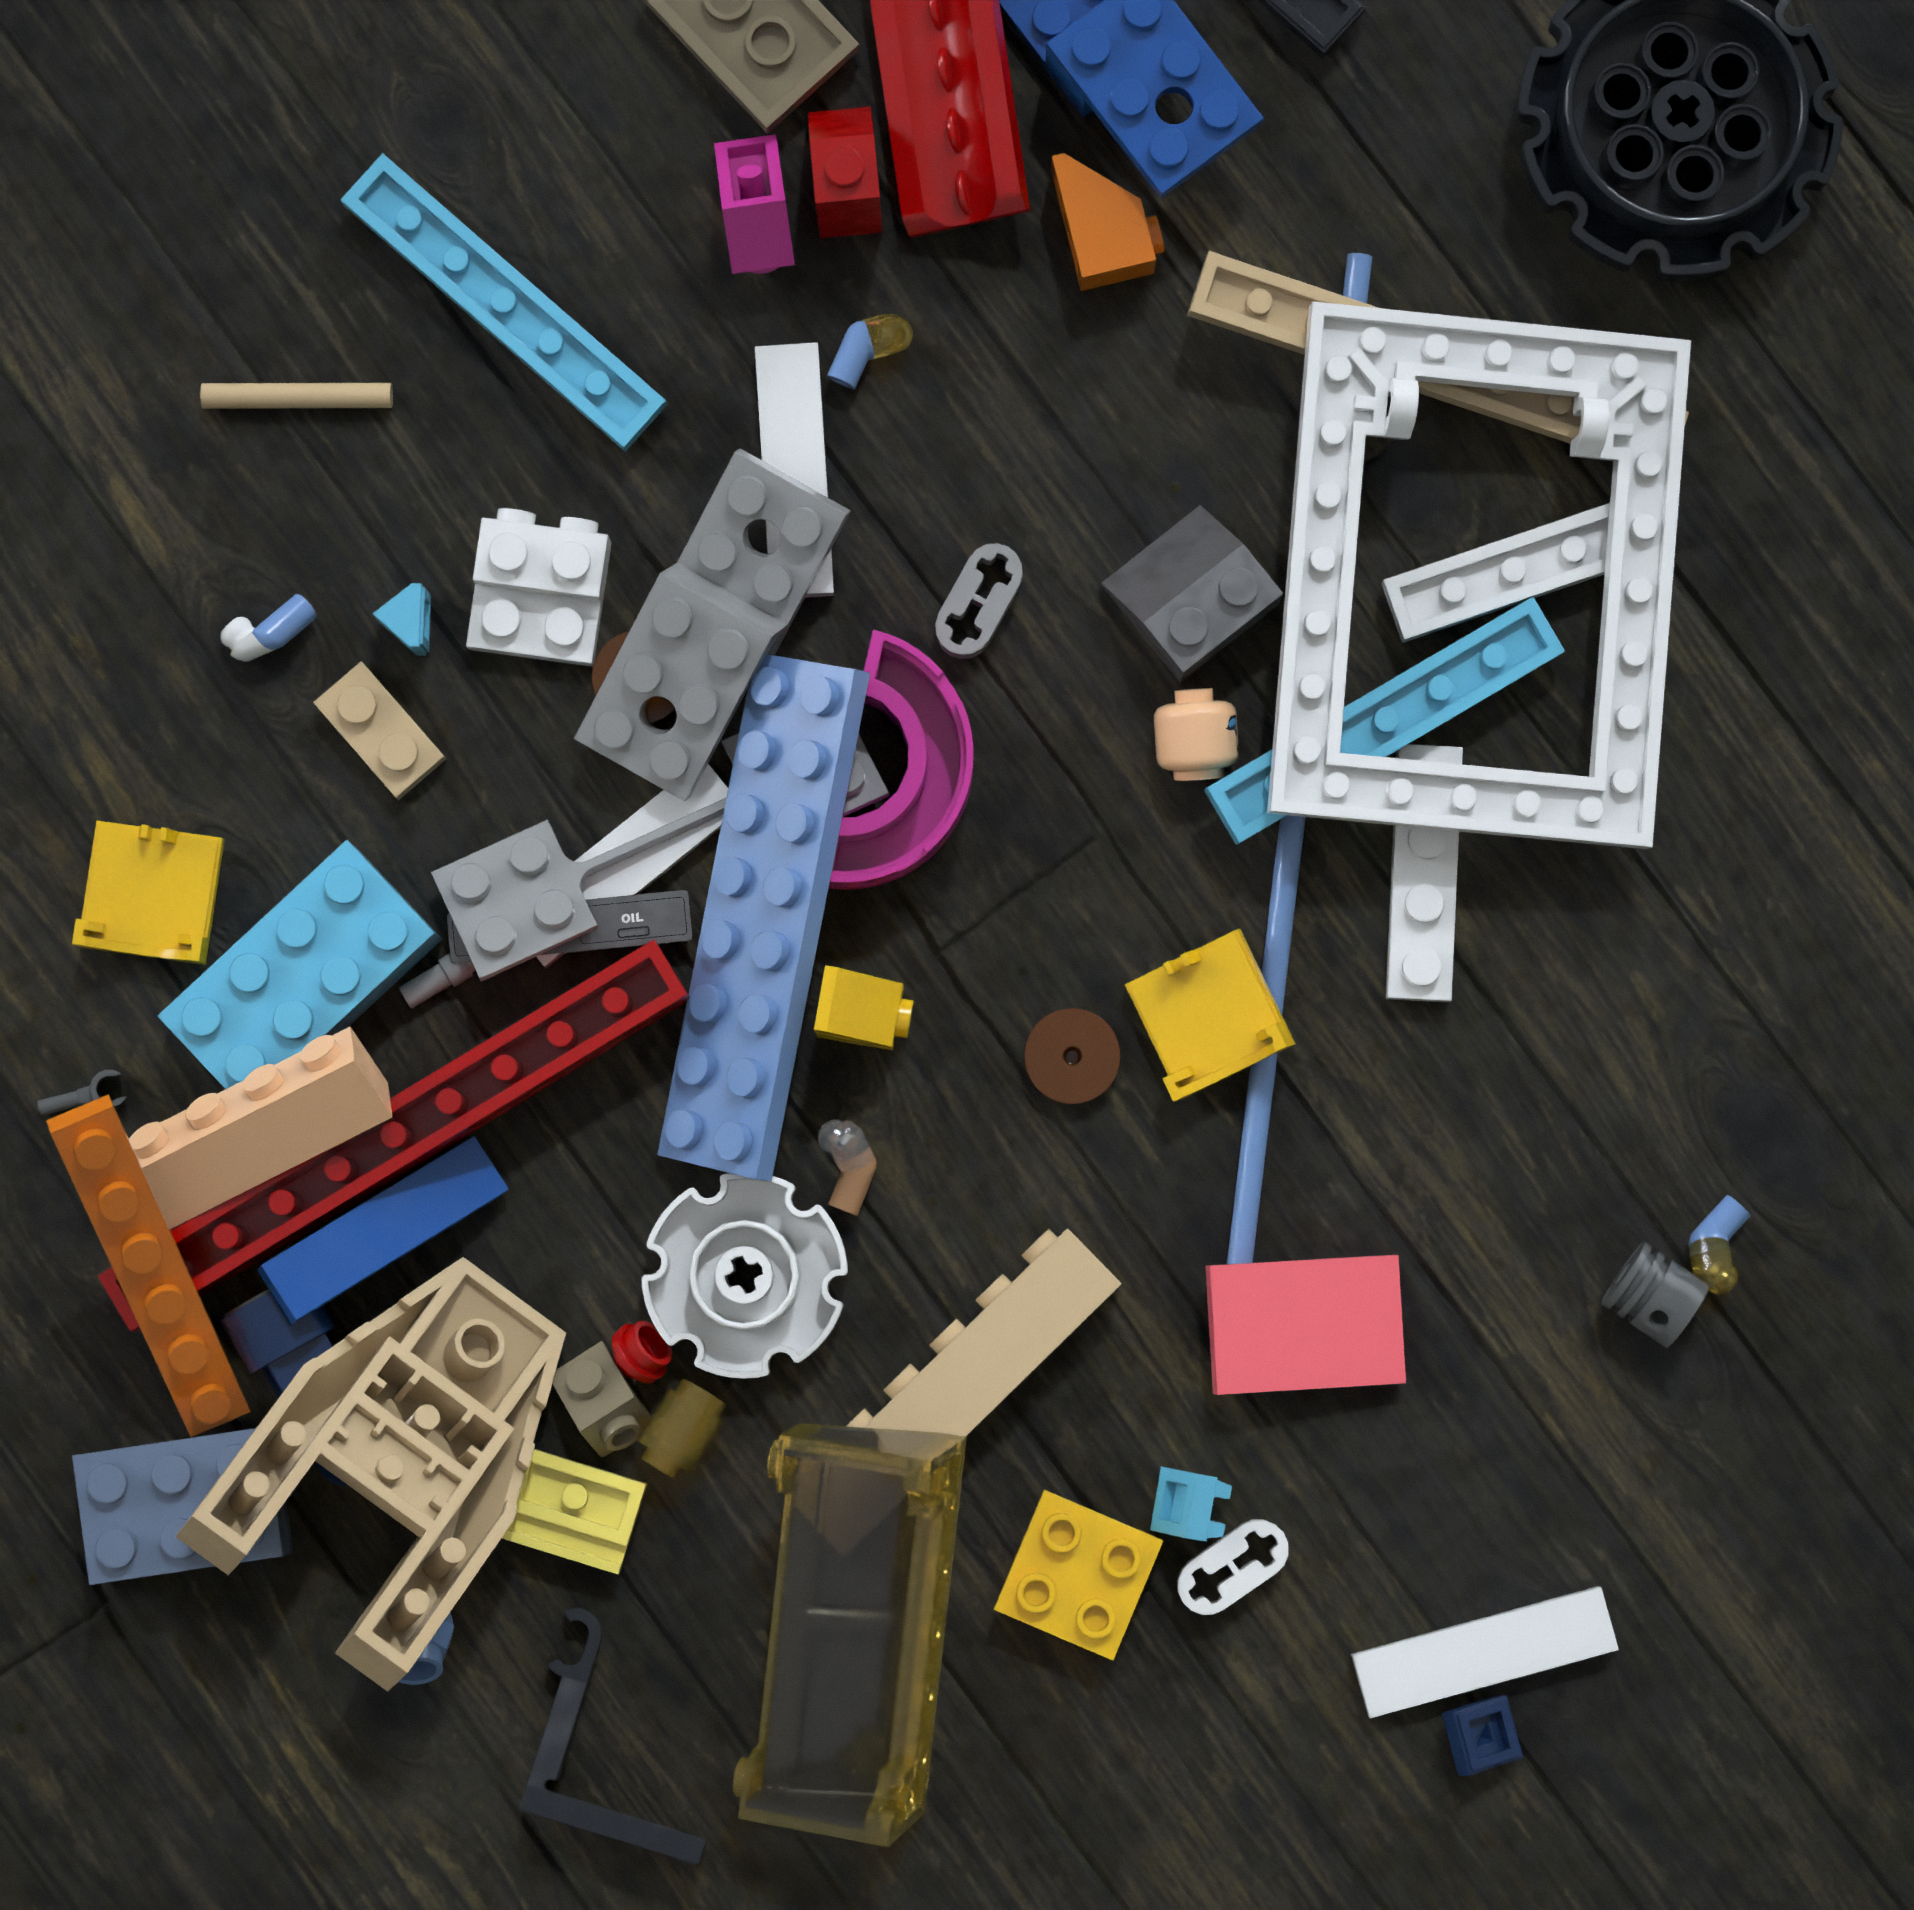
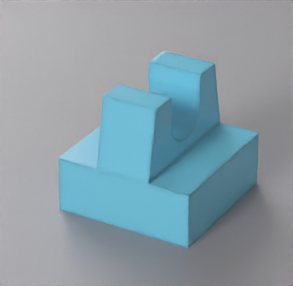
(1186, 1504)

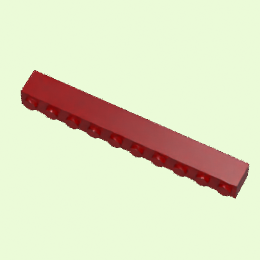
(426, 1119)

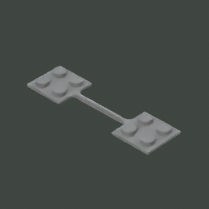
(528, 895)

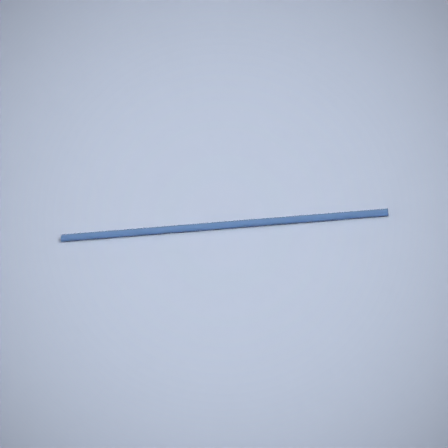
(1275, 961)

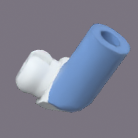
(271, 634)

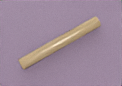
(295, 395)

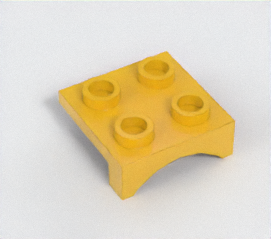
(150, 892)
(1209, 1014)
(1078, 1574)

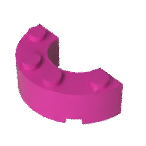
(938, 775)

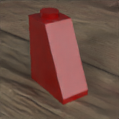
(845, 172)

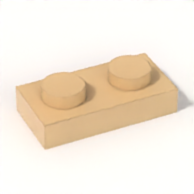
(379, 730)

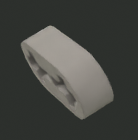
(965, 593)

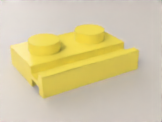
(576, 1511)

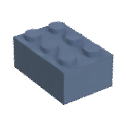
(144, 1495)

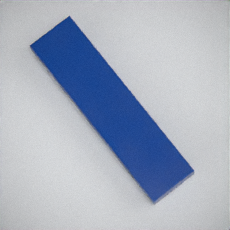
(382, 1230)

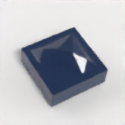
(1482, 1735)

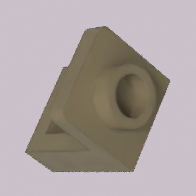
(601, 1400)

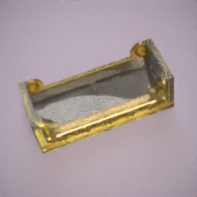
(854, 1630)

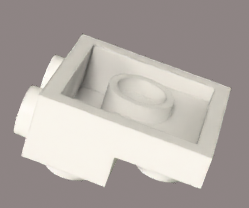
(538, 588)

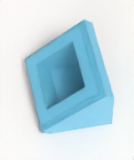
(409, 617)

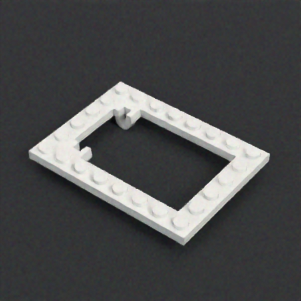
(1631, 414)

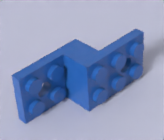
(1121, 62)

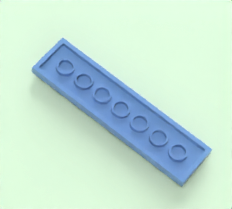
(763, 916)

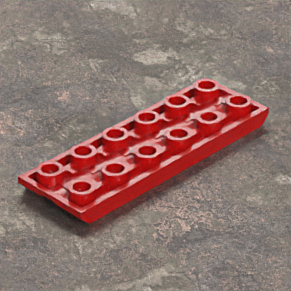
(949, 112)

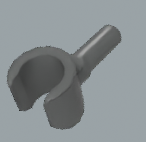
(81, 1096)

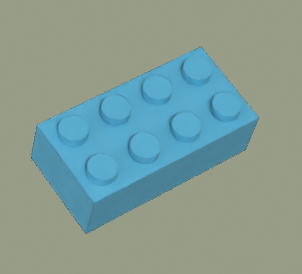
(301, 969)

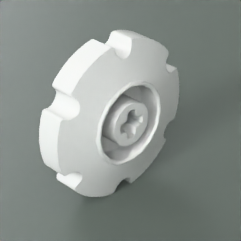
(791, 1299)

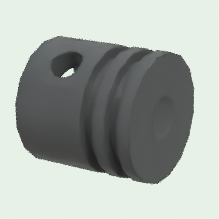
(1655, 1295)

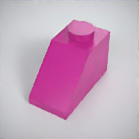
(754, 204)

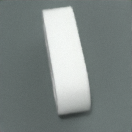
(1242, 1579)

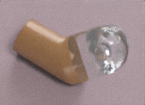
(854, 1160)

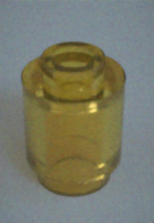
(681, 1429)

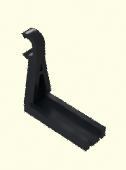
(552, 1756)

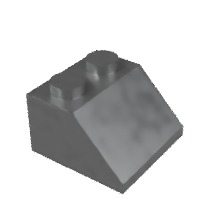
(1193, 592)

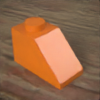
(1104, 226)

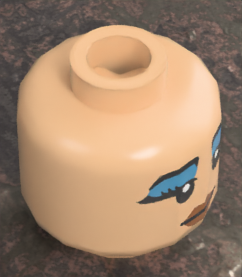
(1196, 735)

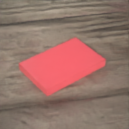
(1305, 1324)

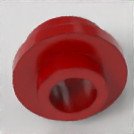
(641, 1352)

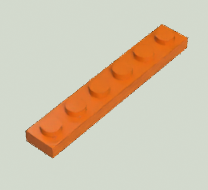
(148, 1264)

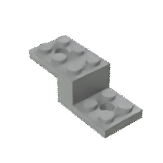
(711, 624)

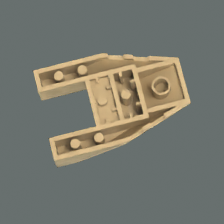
(426, 1421)

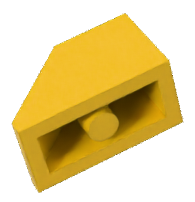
(861, 1009)

